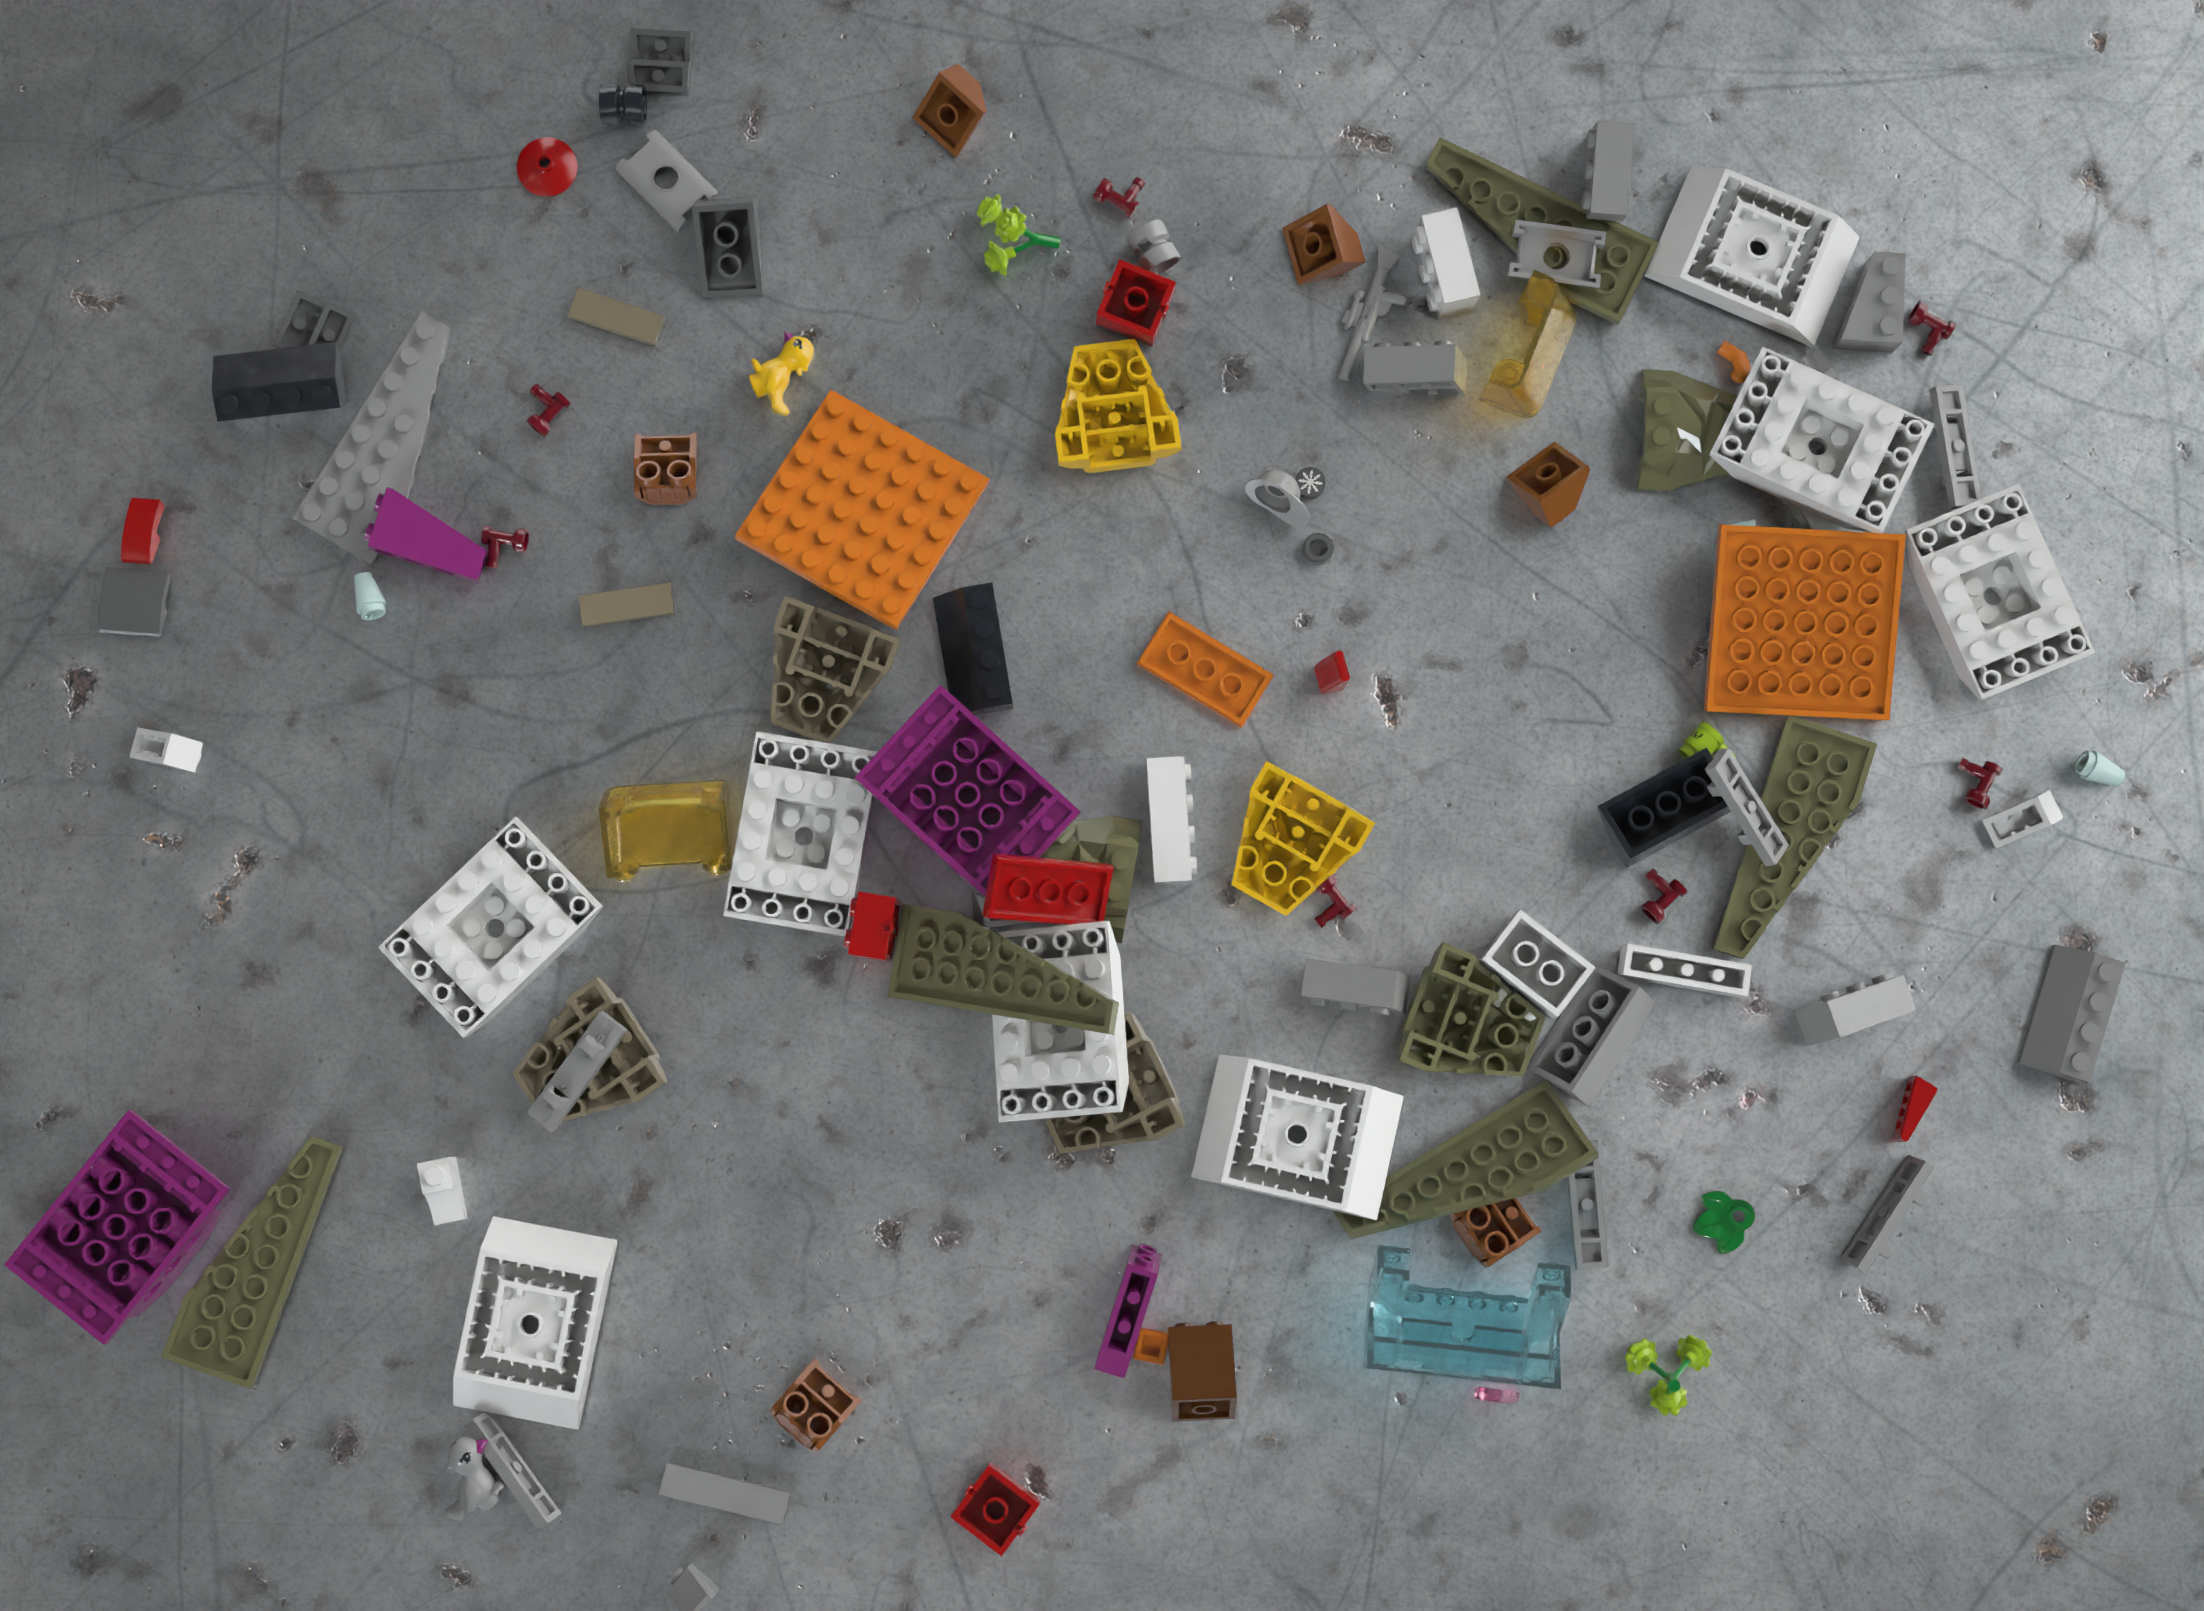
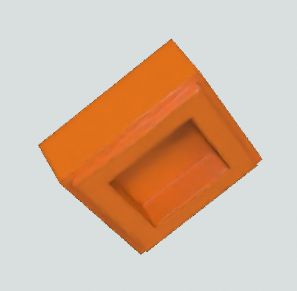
(1151, 1346)

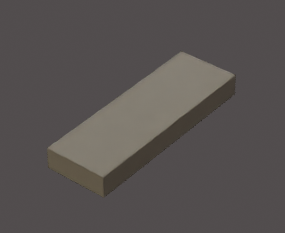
(616, 317)
(626, 605)

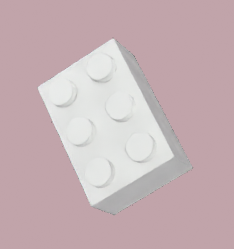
(1446, 264)
(1536, 964)

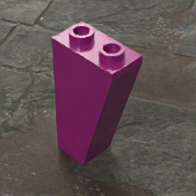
(420, 538)
(1128, 1310)

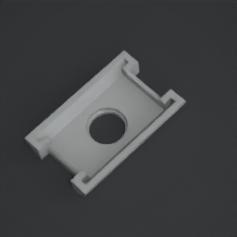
(671, 202)
(1578, 244)

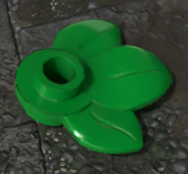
(1719, 1220)

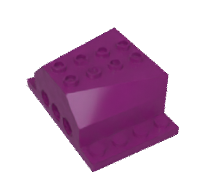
(964, 790)
(121, 1229)

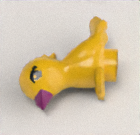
(774, 375)

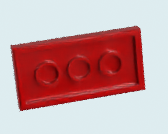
(1047, 890)

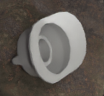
(1279, 495)

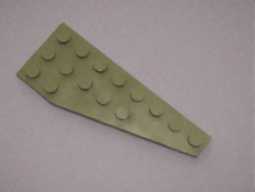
(1502, 196)
(1809, 794)
(967, 966)
(1497, 1159)
(241, 1295)

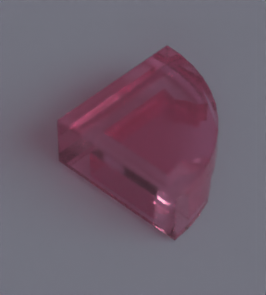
(1497, 1395)

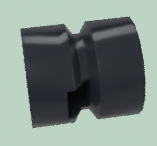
(623, 104)

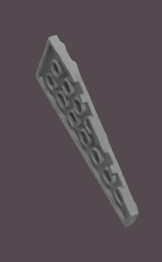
(379, 444)

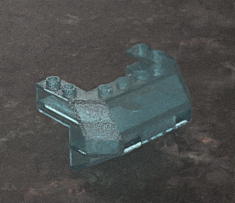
(1465, 1332)

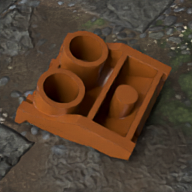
(665, 468)
(1502, 1221)
(813, 1407)

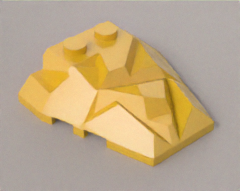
(1113, 411)
(1293, 839)

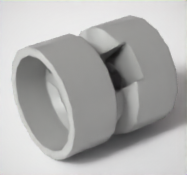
(1152, 245)

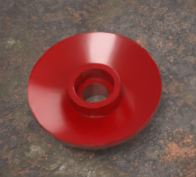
(551, 179)

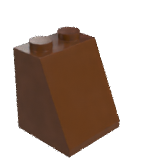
(1202, 1372)

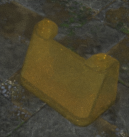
(1524, 386)
(666, 827)

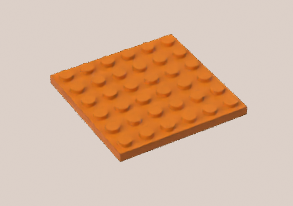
(862, 509)
(1804, 622)

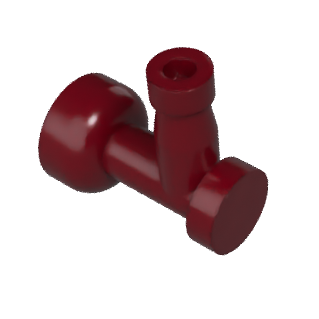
(1126, 202)
(1940, 328)
(554, 405)
(494, 539)
(1978, 797)
(1669, 891)
(1340, 904)

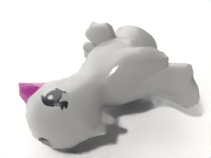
(477, 1483)

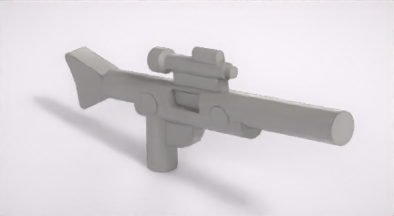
(1364, 314)

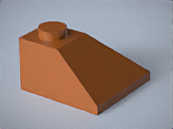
(952, 108)
(1322, 245)
(1551, 483)

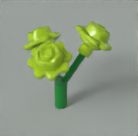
(1009, 227)
(1668, 1394)

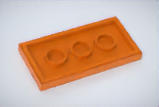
(1205, 669)

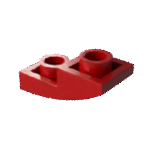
(139, 531)

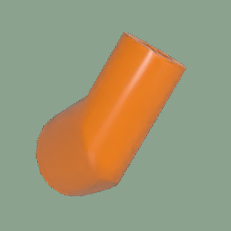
(1739, 360)

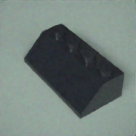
(278, 381)
(973, 648)
(1662, 809)

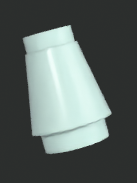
(368, 596)
(2097, 768)

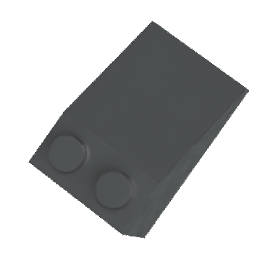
(728, 246)

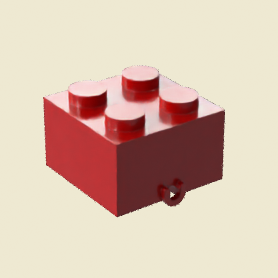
(1135, 303)
(872, 926)
(995, 1508)

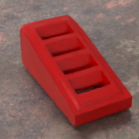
(1332, 673)
(1915, 1102)

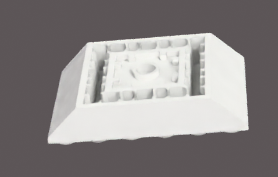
(1711, 259)
(1864, 438)
(1998, 549)
(790, 789)
(448, 943)
(1070, 1071)
(1345, 1147)
(563, 1284)

